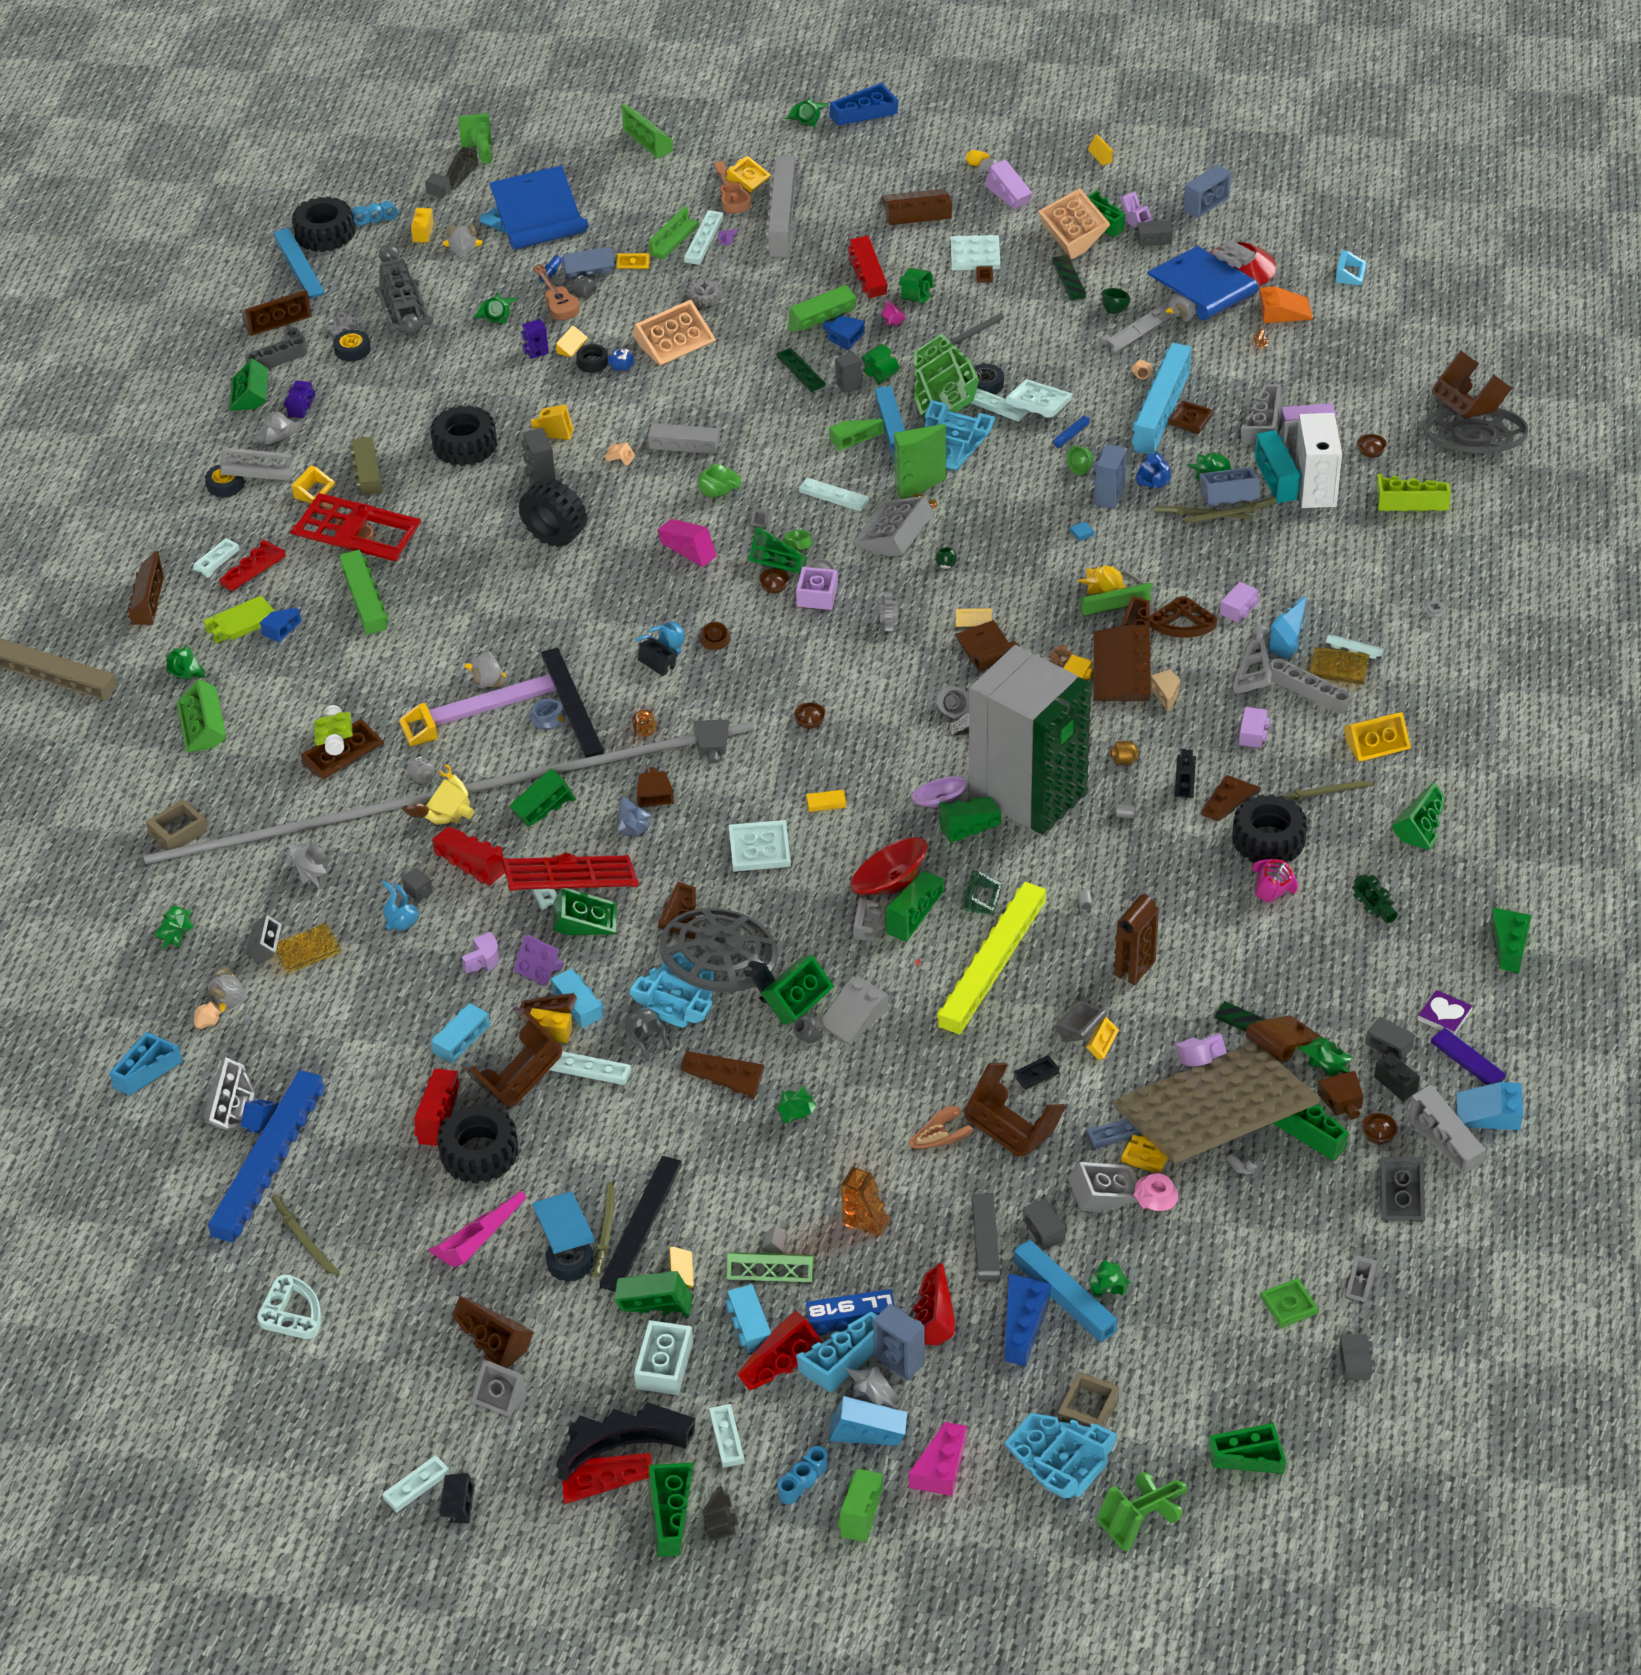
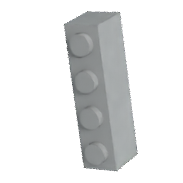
(684, 438)

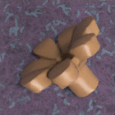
(1060, 655)

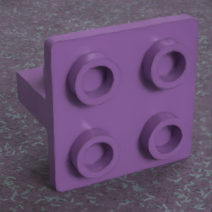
(537, 960)

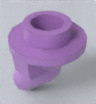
(726, 237)

